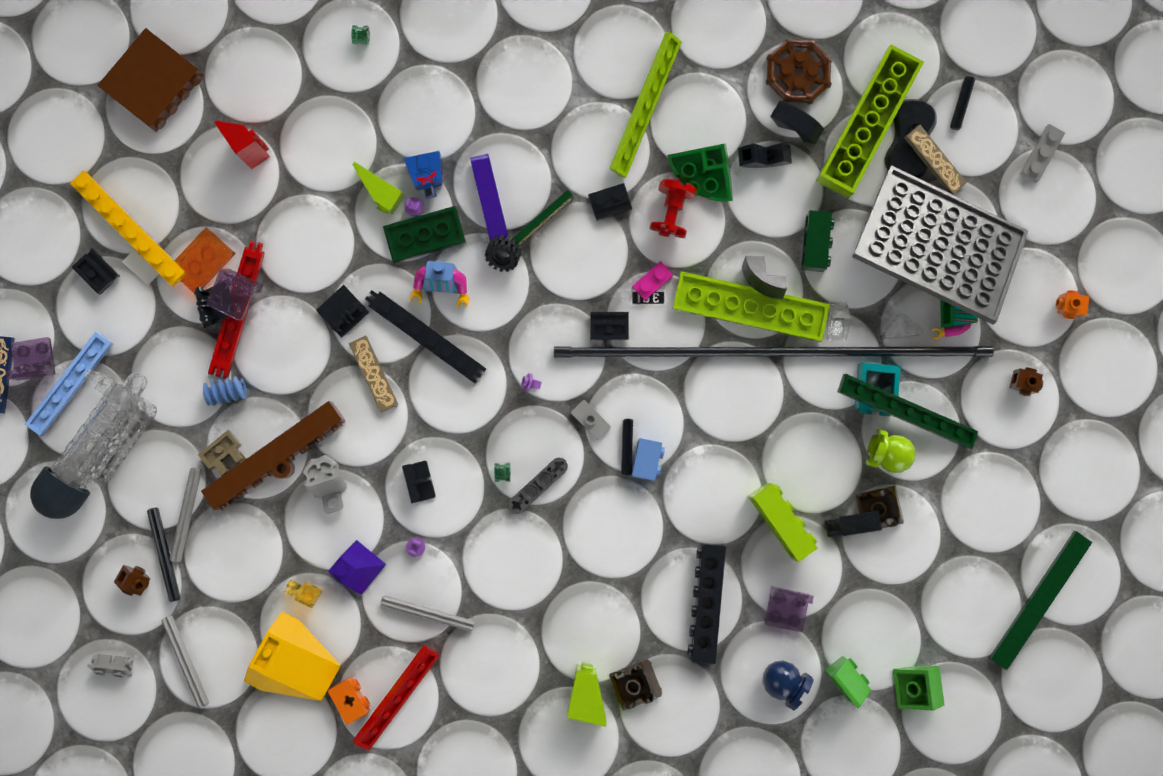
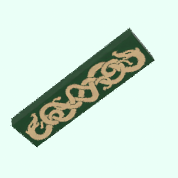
(543, 217)

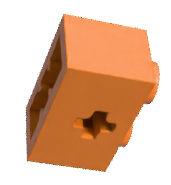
(350, 710)

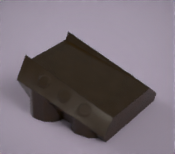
(884, 500)
(636, 685)

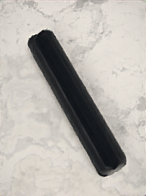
(962, 103)
(627, 444)

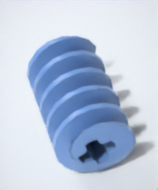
(224, 392)

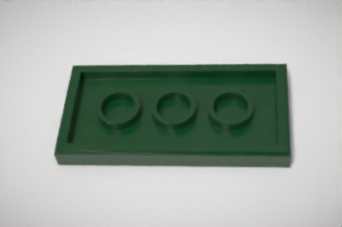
(424, 234)

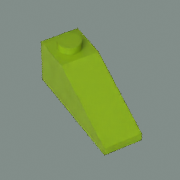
(383, 193)

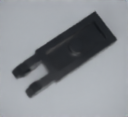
(856, 524)

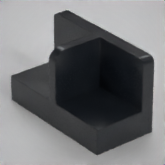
(419, 481)

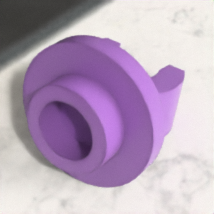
(414, 206)
(528, 382)
(415, 547)

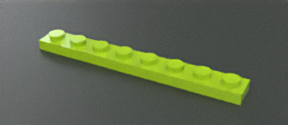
(645, 104)

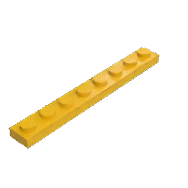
(128, 228)

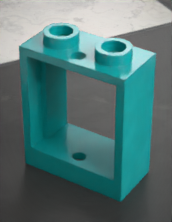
(864, 368)

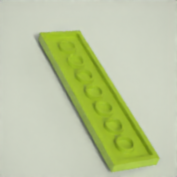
(749, 307)

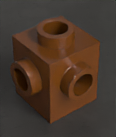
(1026, 381)
(132, 580)

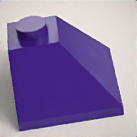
(357, 567)

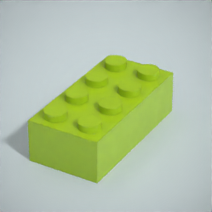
(783, 522)

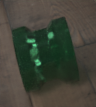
(360, 34)
(502, 472)

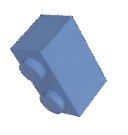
(647, 459)

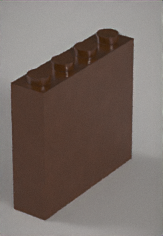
(151, 80)

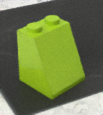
(586, 697)

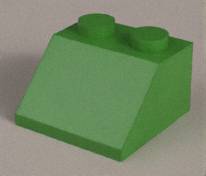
(849, 681)
(918, 687)

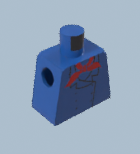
(426, 172)

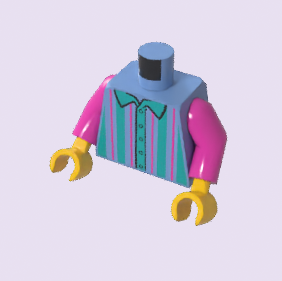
(440, 277)

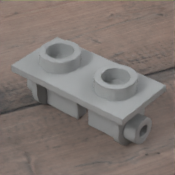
(103, 665)

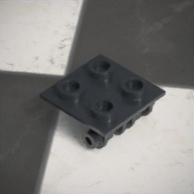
(342, 311)
(208, 315)

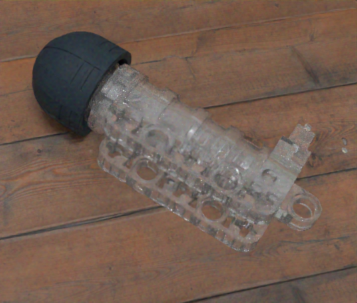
(63, 487)

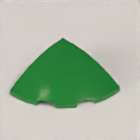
(706, 170)

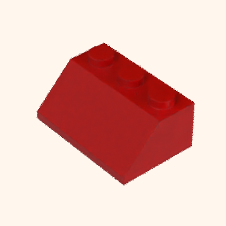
(244, 143)

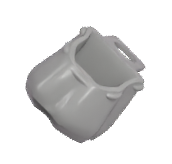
(324, 481)

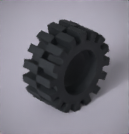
(507, 246)

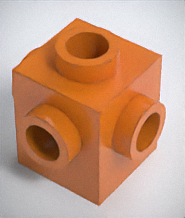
(1072, 305)

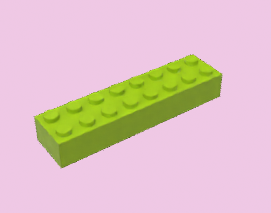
(869, 121)

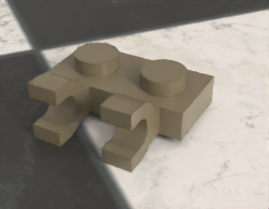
(219, 450)

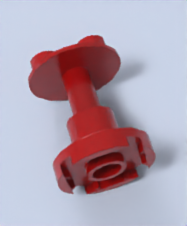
(674, 201)

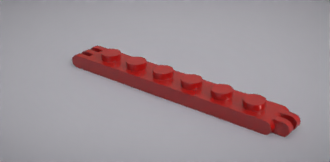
(232, 328)

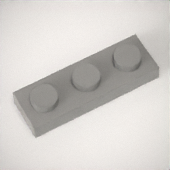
(1042, 153)

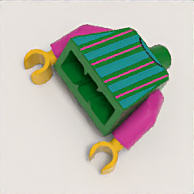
(953, 321)

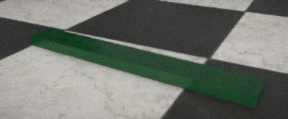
(907, 411)
(1040, 600)

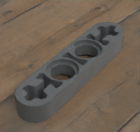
(540, 488)

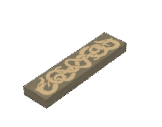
(935, 160)
(373, 374)

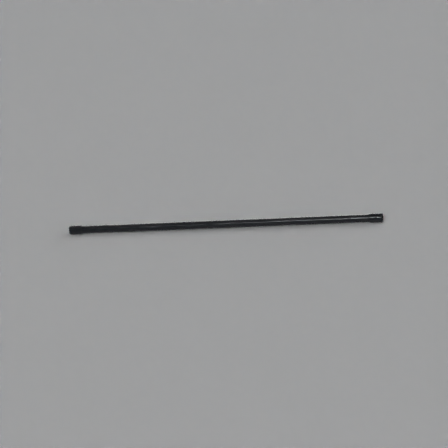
(568, 351)

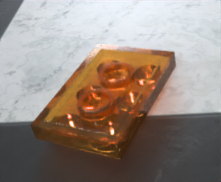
(203, 259)

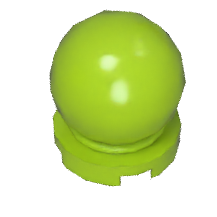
(892, 452)

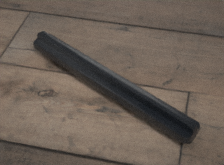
(163, 554)

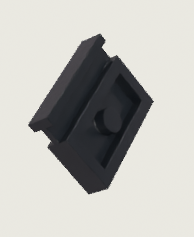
(610, 202)
(95, 271)
(609, 325)

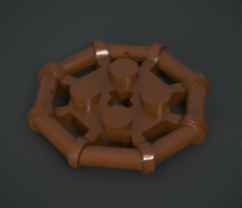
(803, 61)

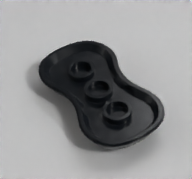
(900, 153)

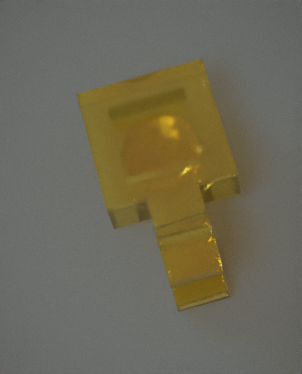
(305, 594)

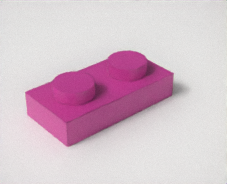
(652, 281)

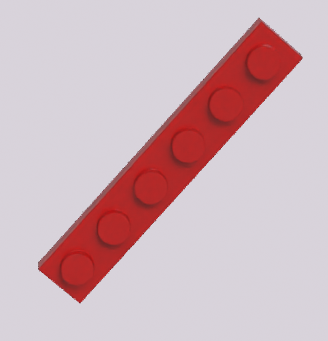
(396, 698)

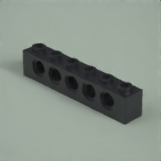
(707, 653)

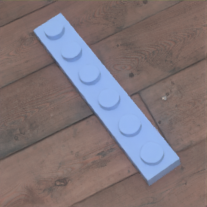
(68, 384)

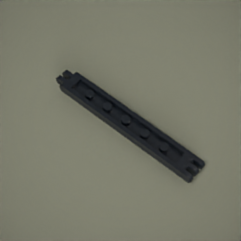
(425, 335)

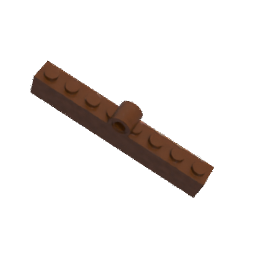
(274, 455)

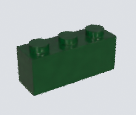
(817, 241)

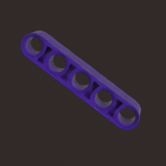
(489, 196)

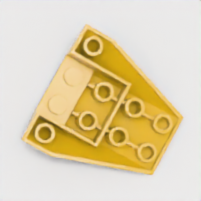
(292, 662)

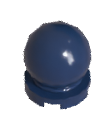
(784, 682)

